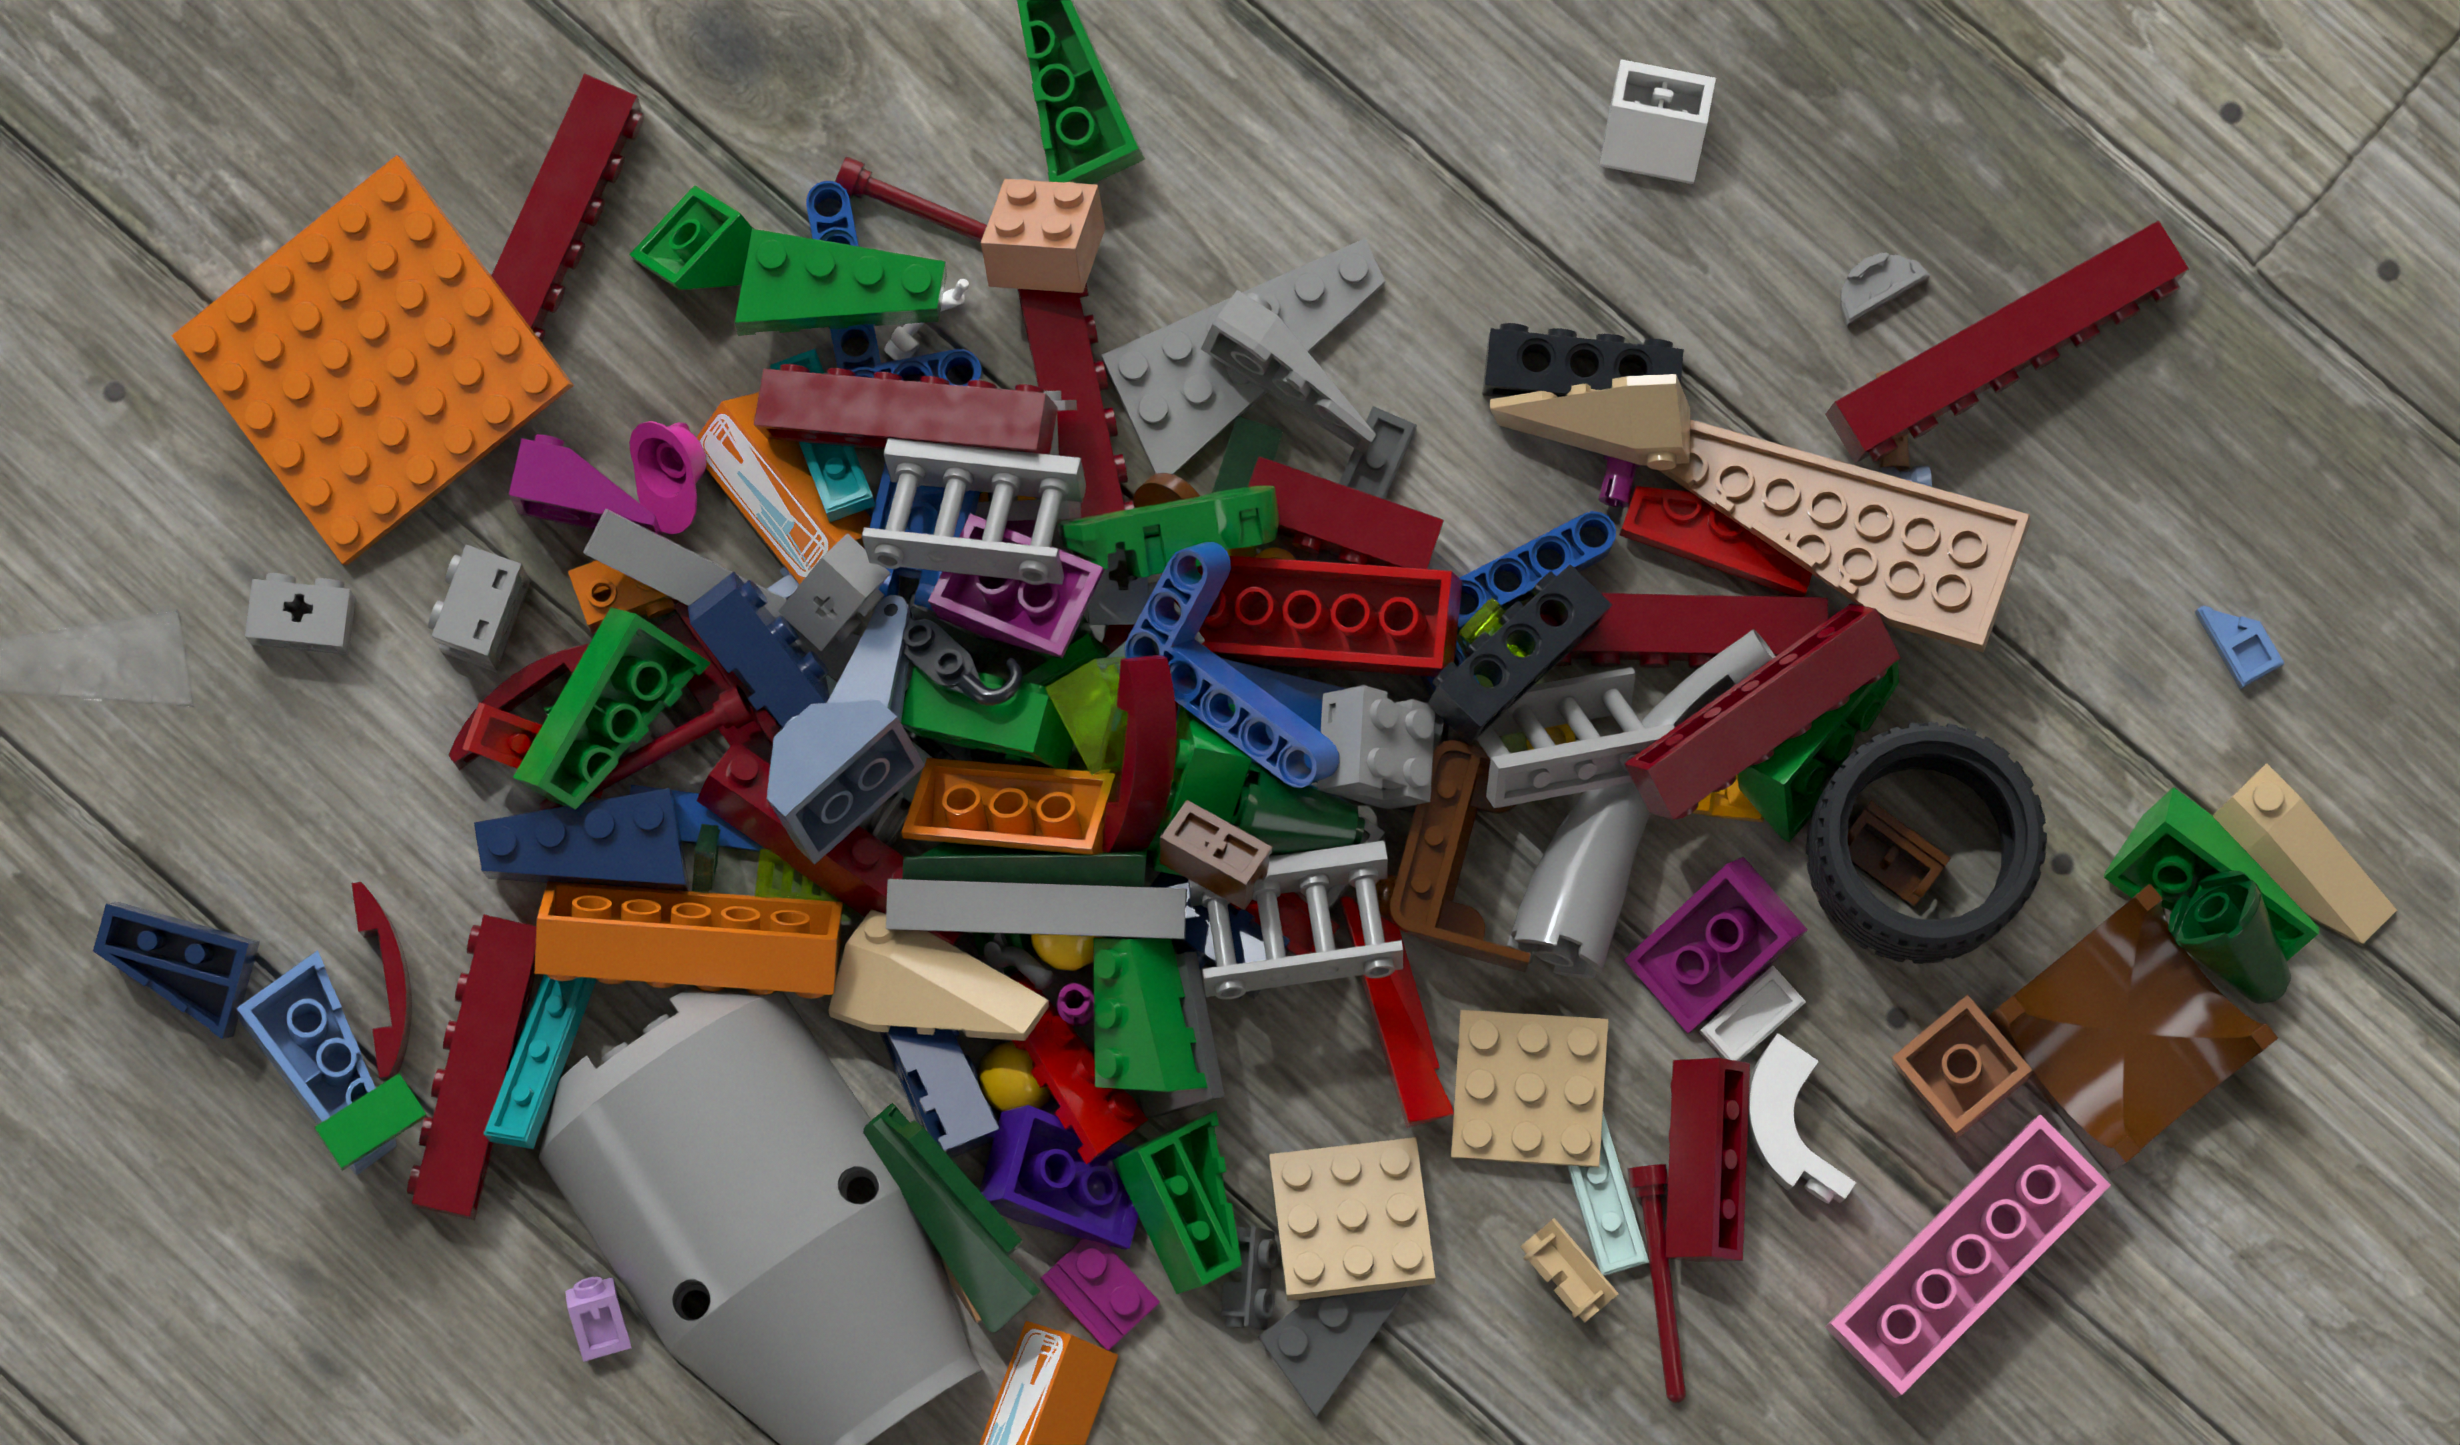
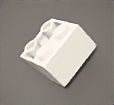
(1657, 121)

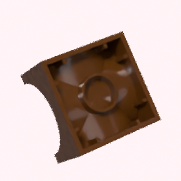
(2127, 1032)

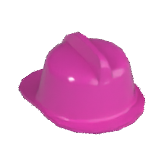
(666, 469)

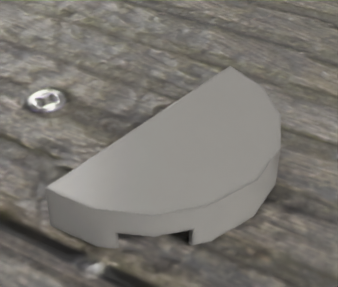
(1878, 282)

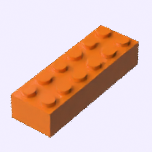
(688, 939)

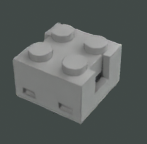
(479, 607)
(1380, 746)

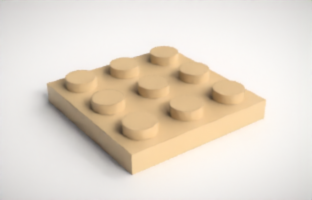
(1529, 1088)
(1352, 1219)

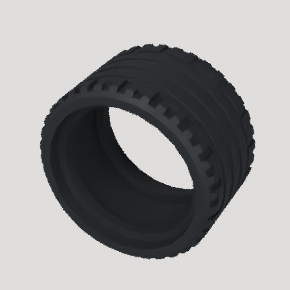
(1994, 779)

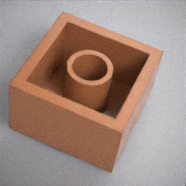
(1043, 235)
(1962, 1066)

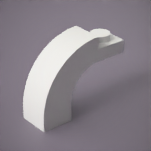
(1772, 1125)

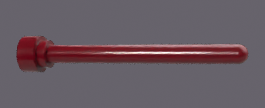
(859, 182)
(729, 711)
(1649, 1185)

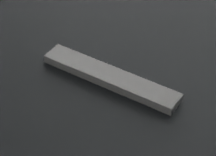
(687, 575)
(1036, 909)

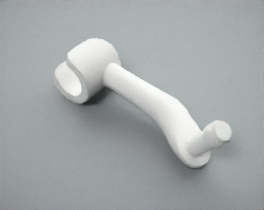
(902, 344)

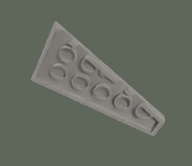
(1186, 397)

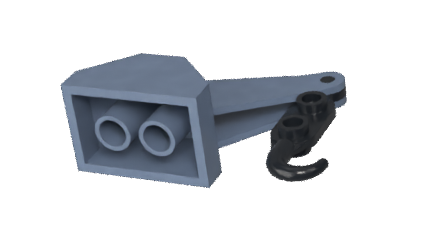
(852, 752)

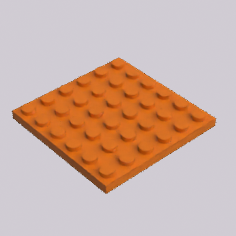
(372, 360)

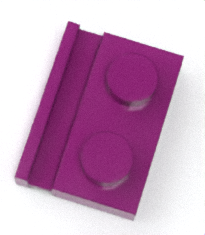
(1100, 1291)

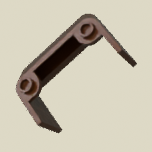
(1435, 856)

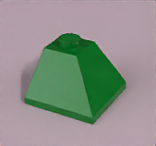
(697, 244)

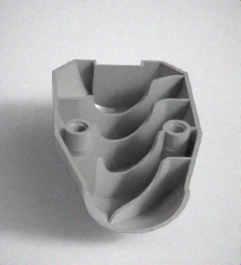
(726, 1171)

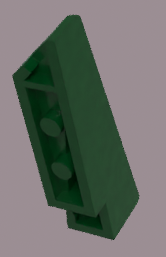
(1027, 866)
(956, 1218)

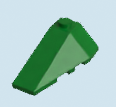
(1791, 779)
(2182, 845)

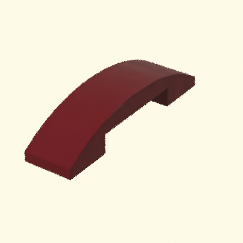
(517, 690)
(1149, 754)
(392, 1040)

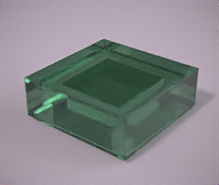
(706, 858)

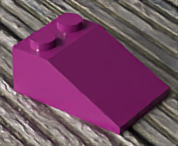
(566, 489)
(1012, 609)
(1715, 944)

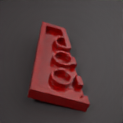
(1698, 532)
(1068, 1068)

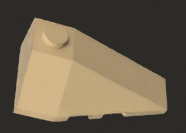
(1633, 421)
(2304, 856)
(927, 985)

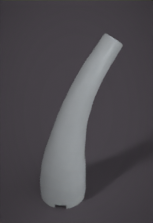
(1588, 864)

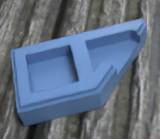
(2241, 645)

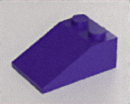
(1045, 1183)

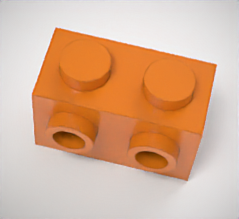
(604, 587)

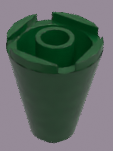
(1294, 817)
(2233, 935)

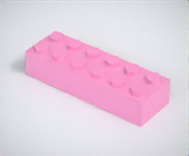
(1967, 1256)

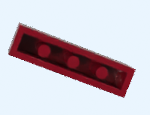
(1347, 520)
(1707, 1160)

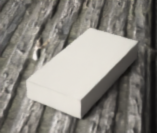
(1752, 1016)

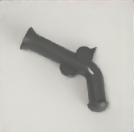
(1000, 955)

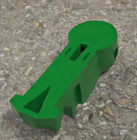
(1157, 531)

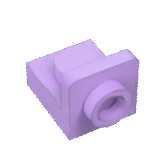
(597, 1318)

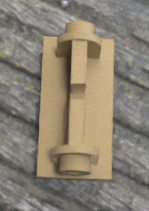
(1577, 1278)

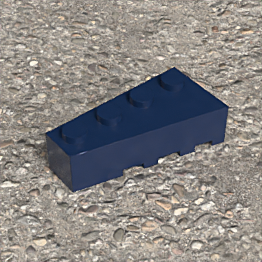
(600, 843)

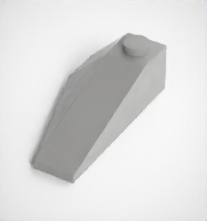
(1269, 355)

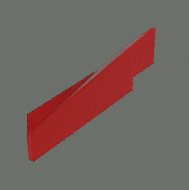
(1402, 1030)

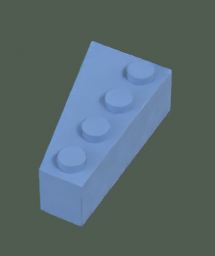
(311, 1044)

